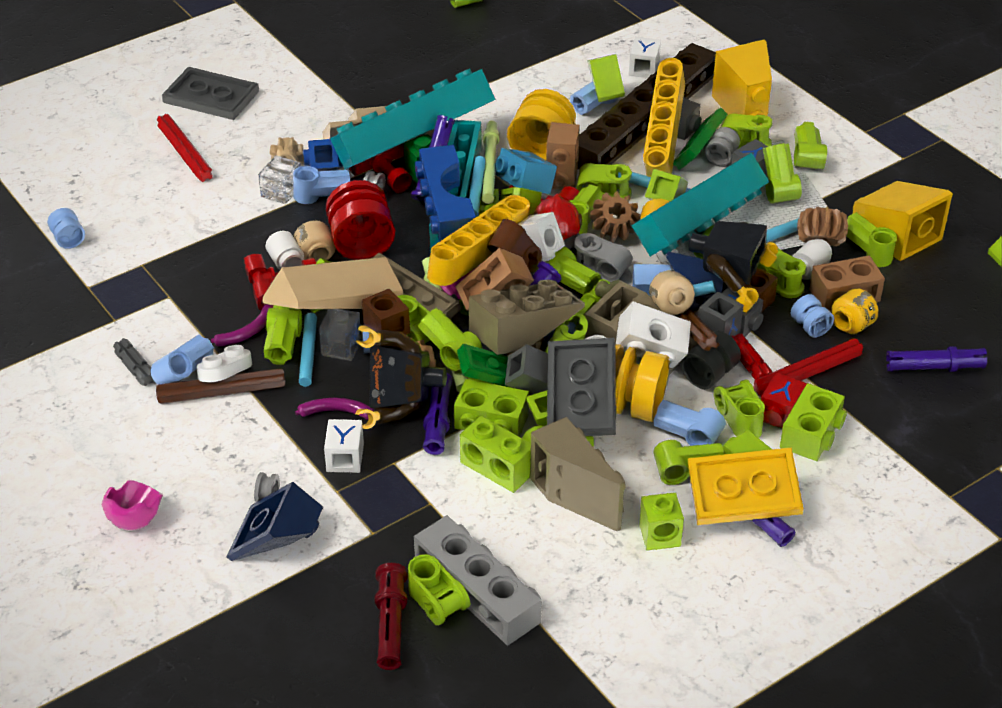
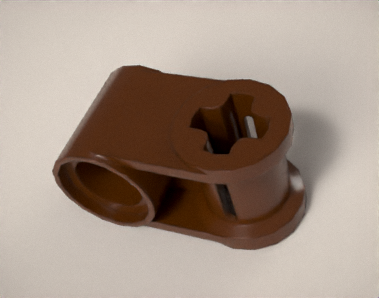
(514, 239)

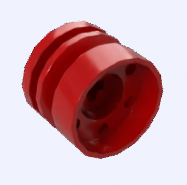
(360, 220)

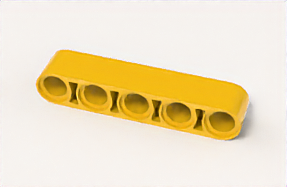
(664, 117)
(468, 245)

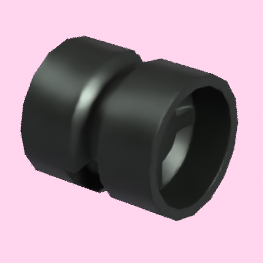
(708, 367)

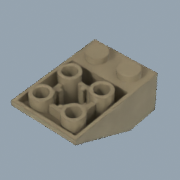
(520, 314)
(605, 314)
(576, 474)

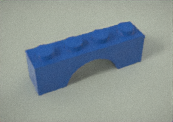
(438, 175)

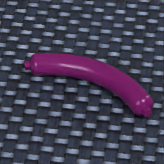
(244, 332)
(331, 404)

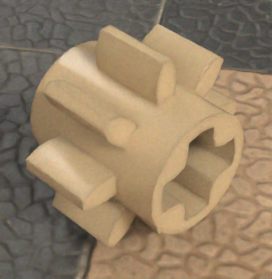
(288, 149)

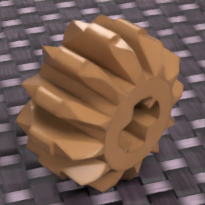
(603, 216)
(823, 224)

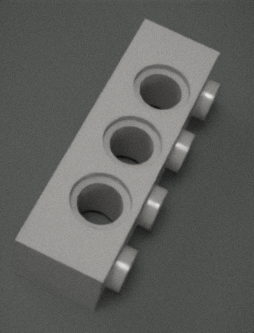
(493, 589)

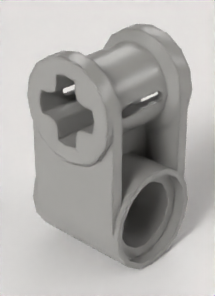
(603, 257)

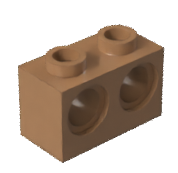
(564, 153)
(495, 273)
(836, 278)

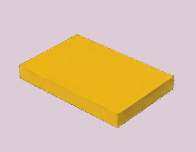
(745, 486)

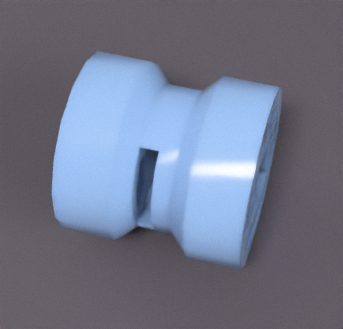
(66, 228)
(812, 315)

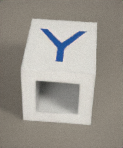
(644, 57)
(344, 446)

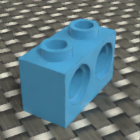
(525, 170)

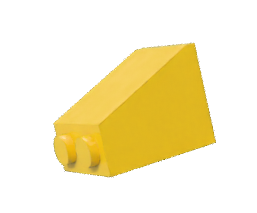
(743, 79)
(911, 211)

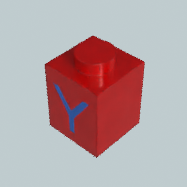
(780, 398)

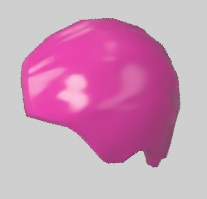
(131, 505)

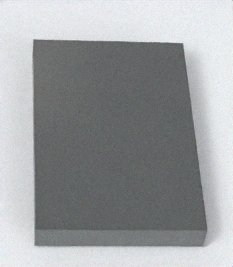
(210, 93)
(583, 384)

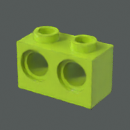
(495, 402)
(813, 421)
(496, 453)

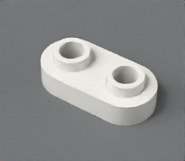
(224, 365)

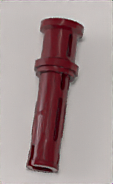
(390, 601)

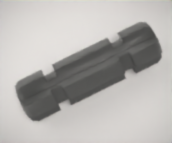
(133, 361)

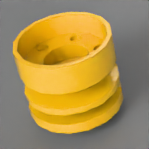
(533, 120)
(640, 383)

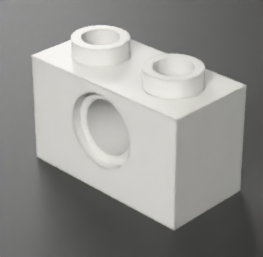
(653, 332)

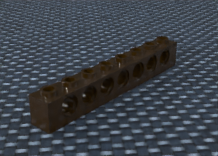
(629, 119)

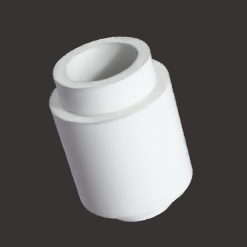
(284, 250)
(814, 253)

